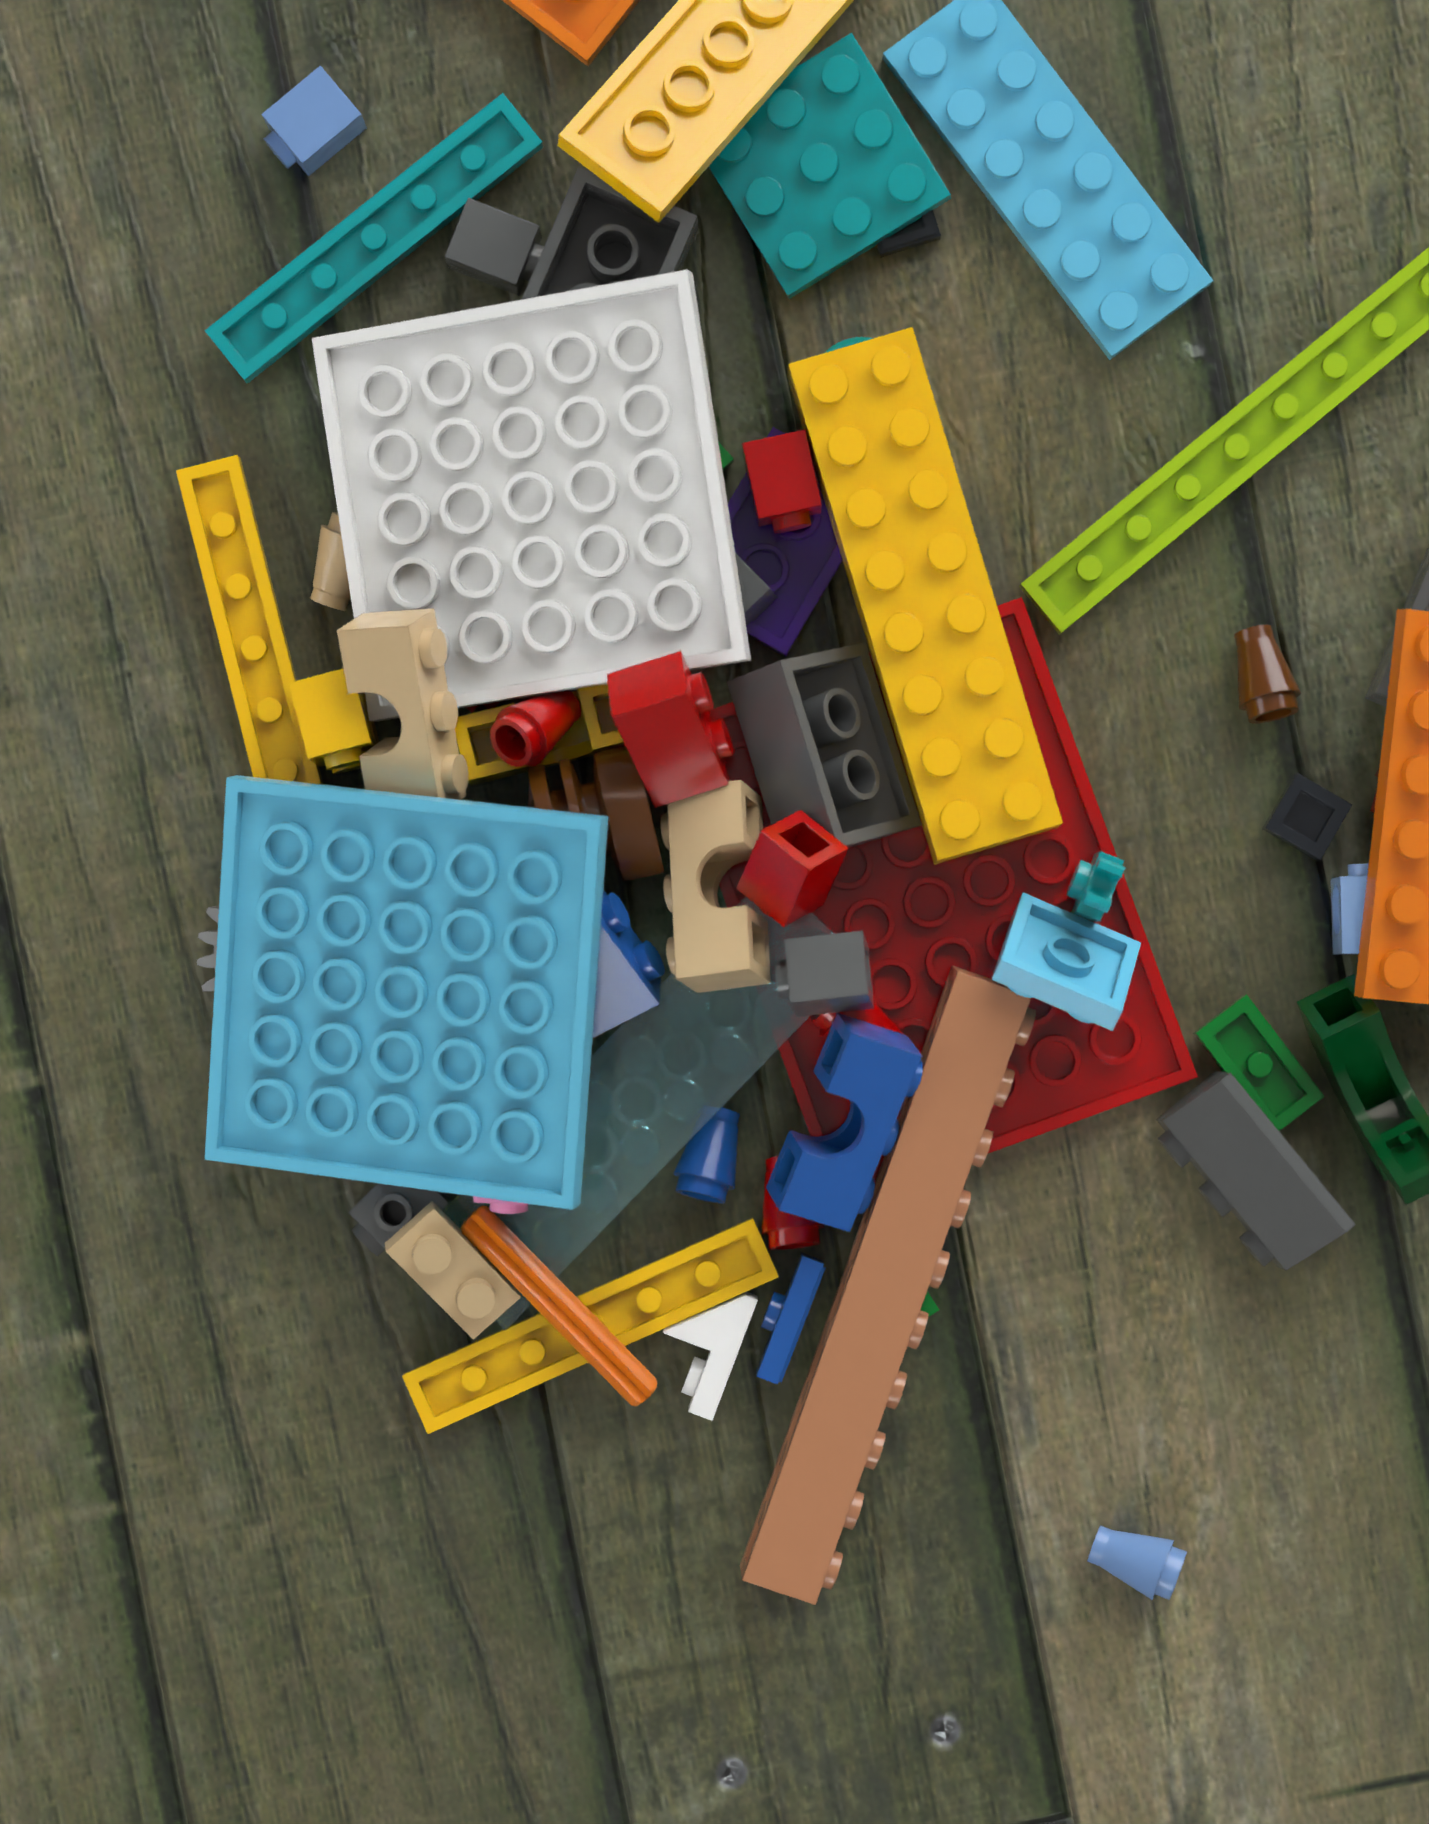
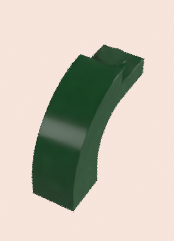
(1370, 1084)

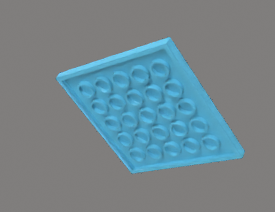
(405, 989)

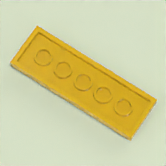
(691, 92)

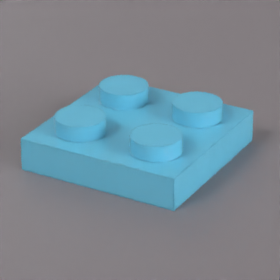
(1067, 962)

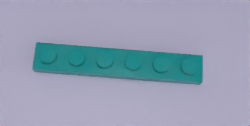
(374, 238)

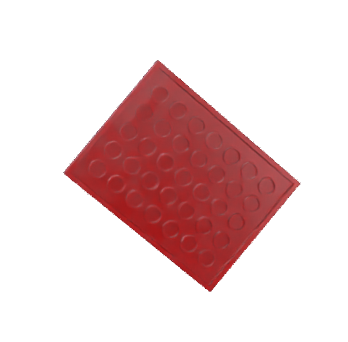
(958, 914)

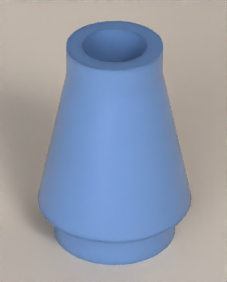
(1139, 1560)

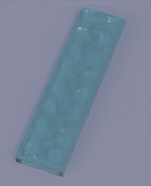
(653, 1094)

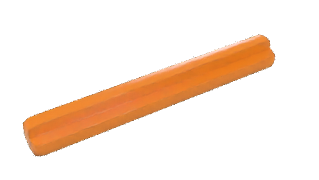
(559, 1305)

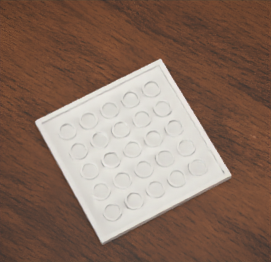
(537, 486)

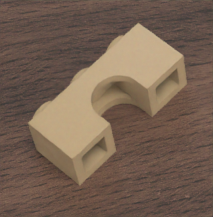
(404, 662)
(706, 838)

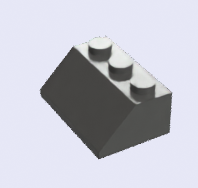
(825, 744)
(1252, 1172)

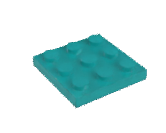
(826, 168)

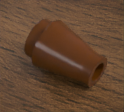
(1264, 678)

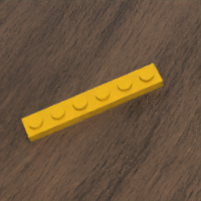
(246, 618)
(627, 1306)

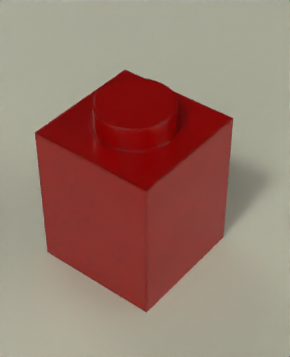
(782, 481)
(792, 868)

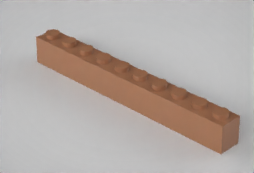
(885, 1286)

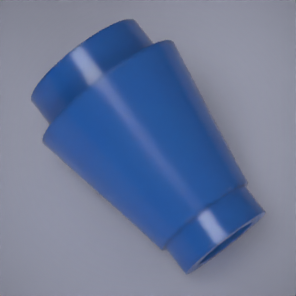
(710, 1160)

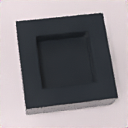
(1307, 816)

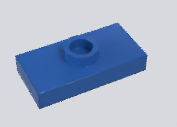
(787, 1316)

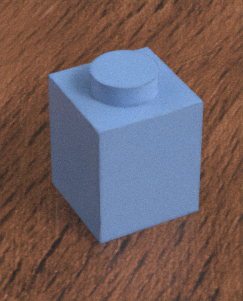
(312, 122)

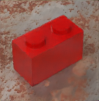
(669, 728)

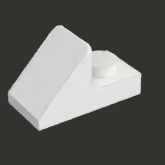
(722, 1333)

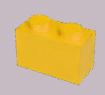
(332, 721)

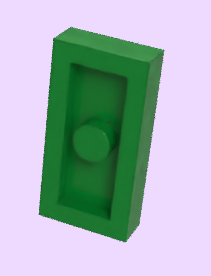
(1260, 1061)

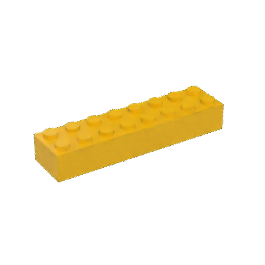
(923, 596)

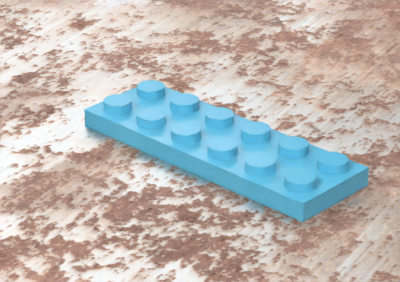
(1047, 170)

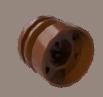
(615, 794)

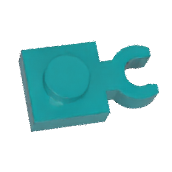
(1094, 885)

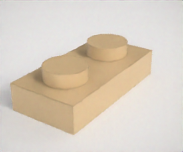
(451, 1270)

